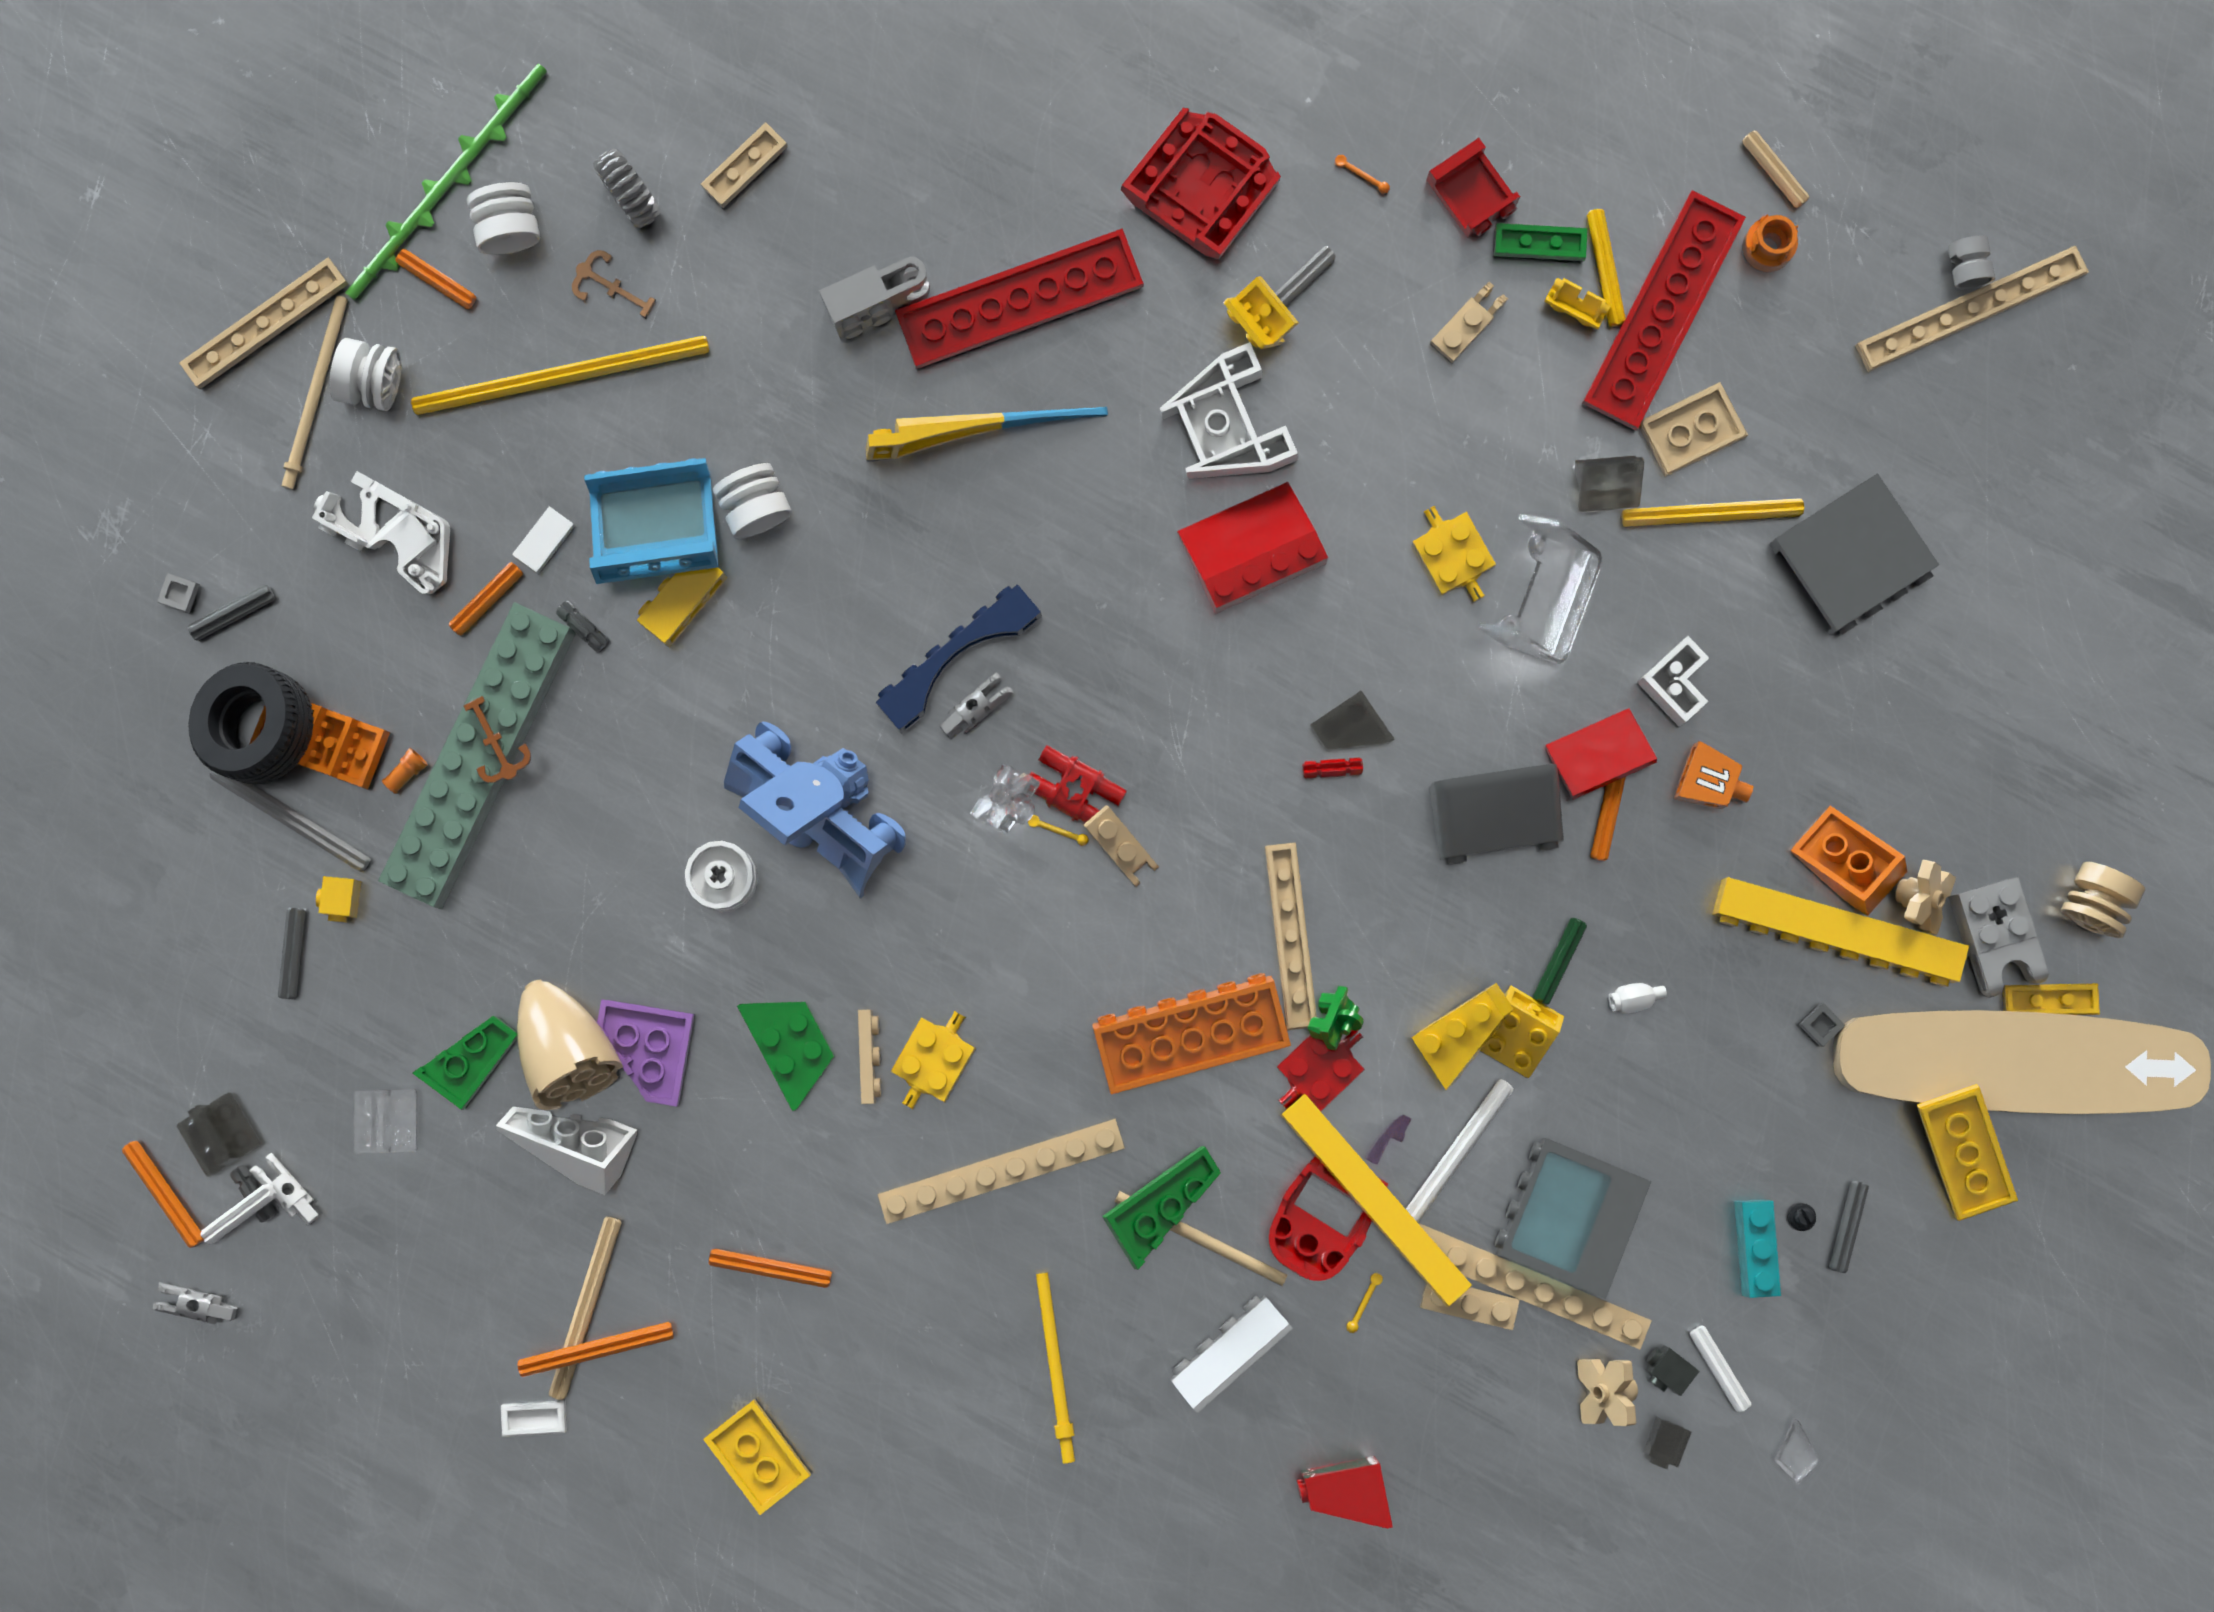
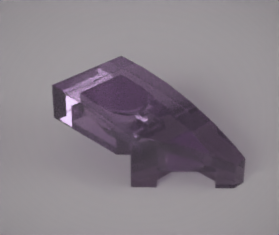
(1395, 1131)

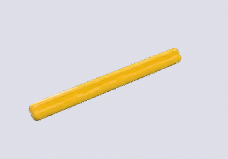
(1712, 512)

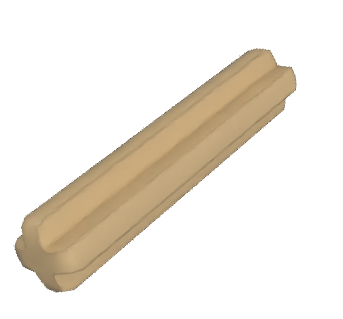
(1775, 169)

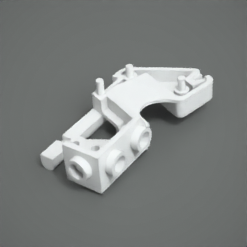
(416, 532)

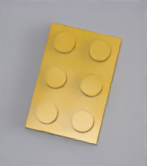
(757, 1457)

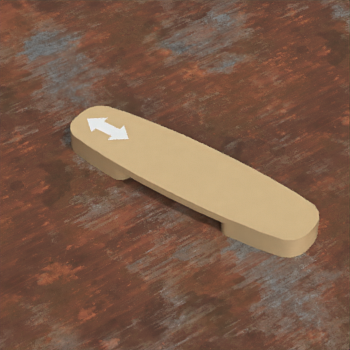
(2023, 1061)

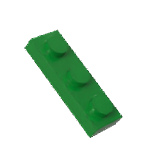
(1540, 242)

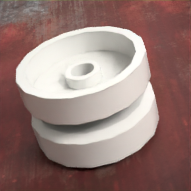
(703, 872)

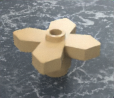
(1926, 896)
(1610, 1392)

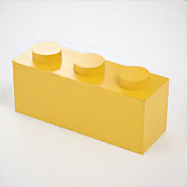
(679, 602)

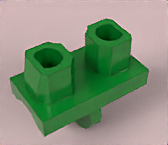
(1340, 1018)

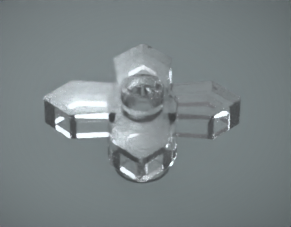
(1008, 800)

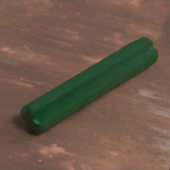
(1560, 961)

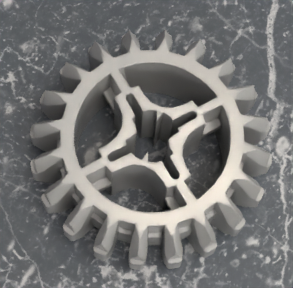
(626, 188)

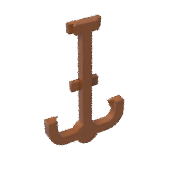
(507, 770)

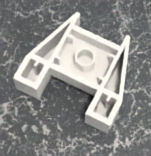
(1220, 423)

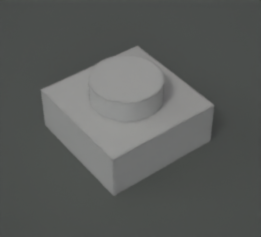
(178, 593)

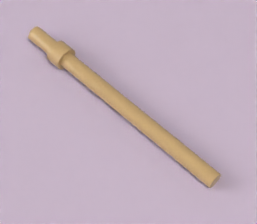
(1222, 1249)

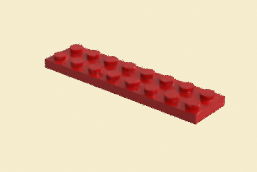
(1019, 298)
(1663, 310)

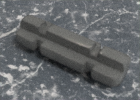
(582, 626)
(247, 1186)

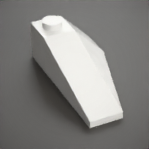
(579, 1149)

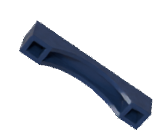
(1005, 618)

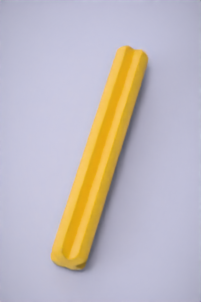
(1606, 266)

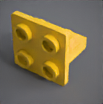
(1261, 314)

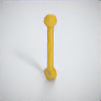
(1081, 839)
(1375, 1279)

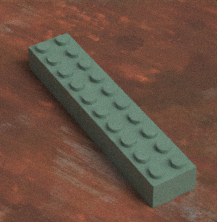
(455, 796)

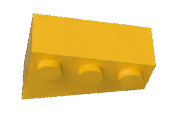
(1461, 1034)

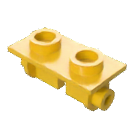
(1588, 311)

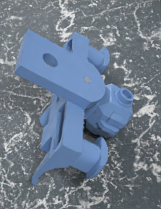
(808, 802)

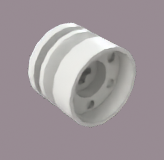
(503, 218)
(365, 374)
(751, 498)

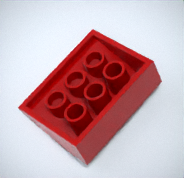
(1253, 547)

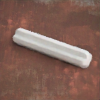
(238, 1213)
(1720, 1369)

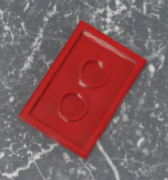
(1601, 753)

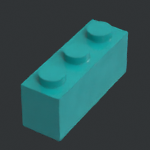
(1757, 1248)

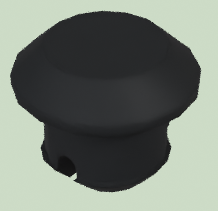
(1802, 1217)

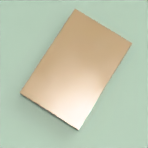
(1692, 429)

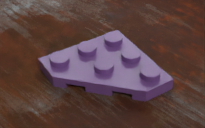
(650, 1047)

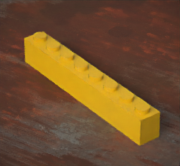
(1841, 931)

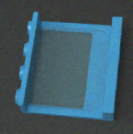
(652, 521)

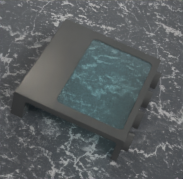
(1572, 1217)

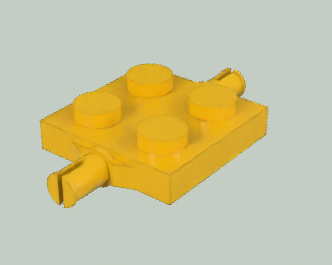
(1454, 553)
(933, 1059)

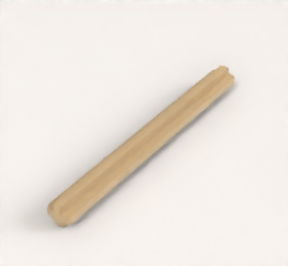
(586, 1302)

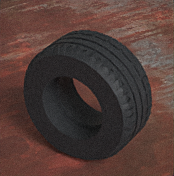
(219, 708)

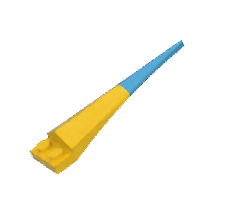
(925, 432)

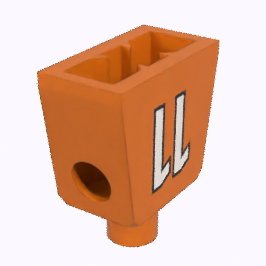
(1711, 779)

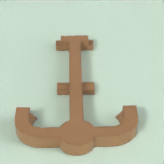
(585, 271)

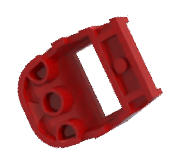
(1307, 1243)

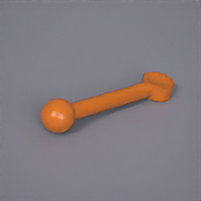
(1341, 161)

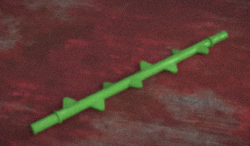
(436, 189)

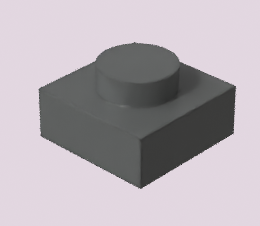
(1821, 1024)

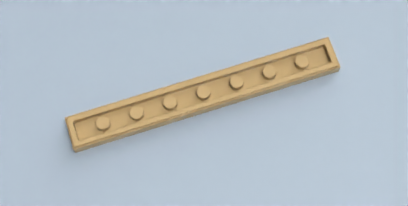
(1971, 309)

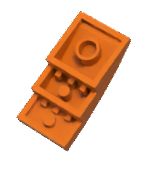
(340, 746)

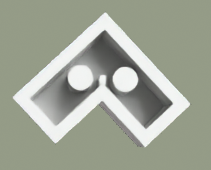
(1669, 683)

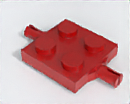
(1320, 1071)

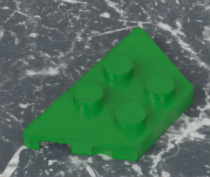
(790, 1045)

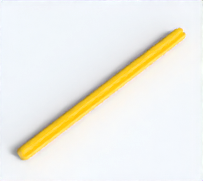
(560, 375)

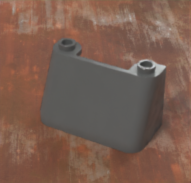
(1497, 811)

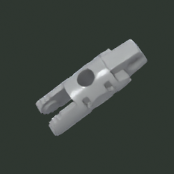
(961, 715)
(209, 1305)

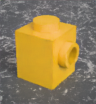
(338, 898)

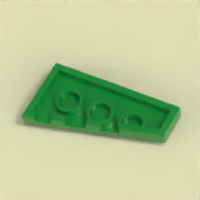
(1153, 1210)

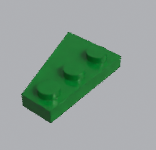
(469, 1062)

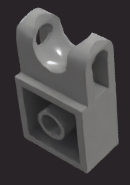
(874, 295)
(2002, 940)

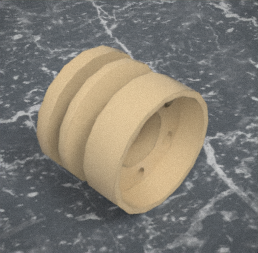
(2104, 896)

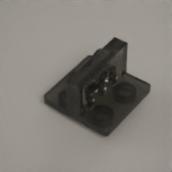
(1609, 482)
(218, 1134)

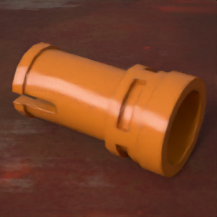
(409, 765)

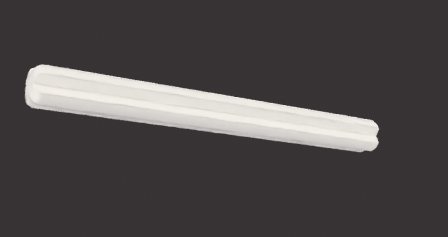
(1459, 1149)

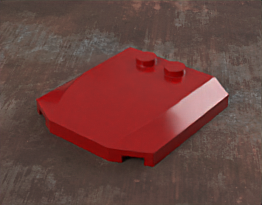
(1202, 181)

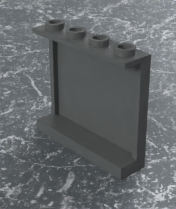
(1856, 554)

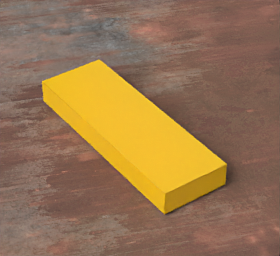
(2052, 998)

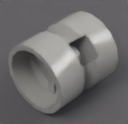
(1971, 262)

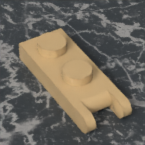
(1119, 843)

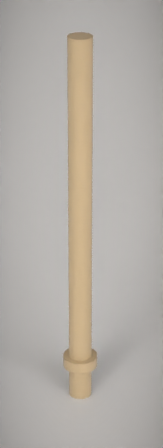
(293, 465)

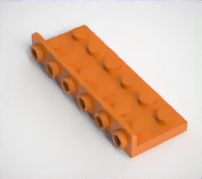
(1191, 1033)

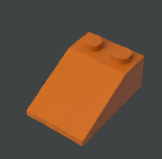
(1850, 860)

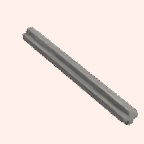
(295, 821)

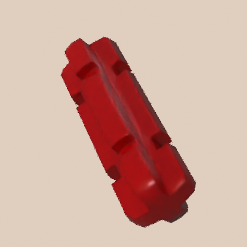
(1332, 767)

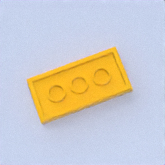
(1967, 1152)

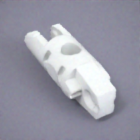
(293, 1204)

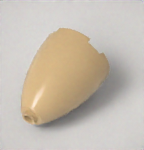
(562, 1048)

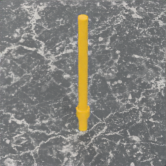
(1064, 1429)

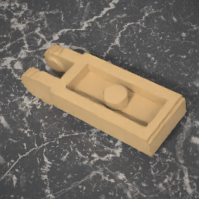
(1466, 324)

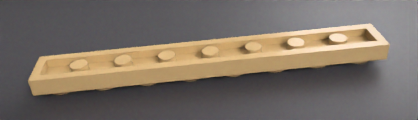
(1000, 1171)
(1543, 1291)

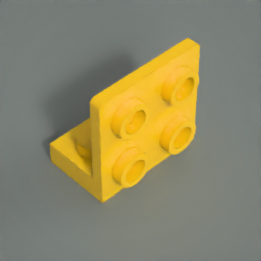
(1524, 1034)

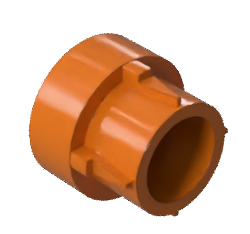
(1762, 256)

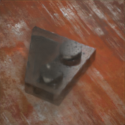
(1351, 726)

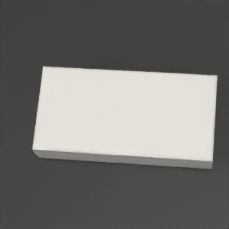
(543, 540)
(533, 1418)

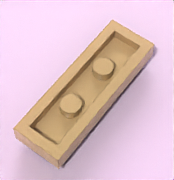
(744, 165)
(869, 1056)
(1475, 1306)

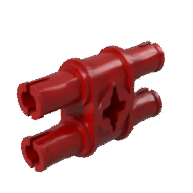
(1071, 772)

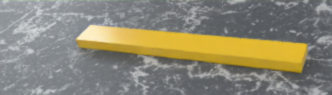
(1376, 1200)

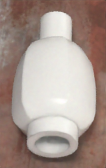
(1635, 997)

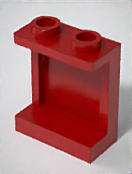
(1472, 189)

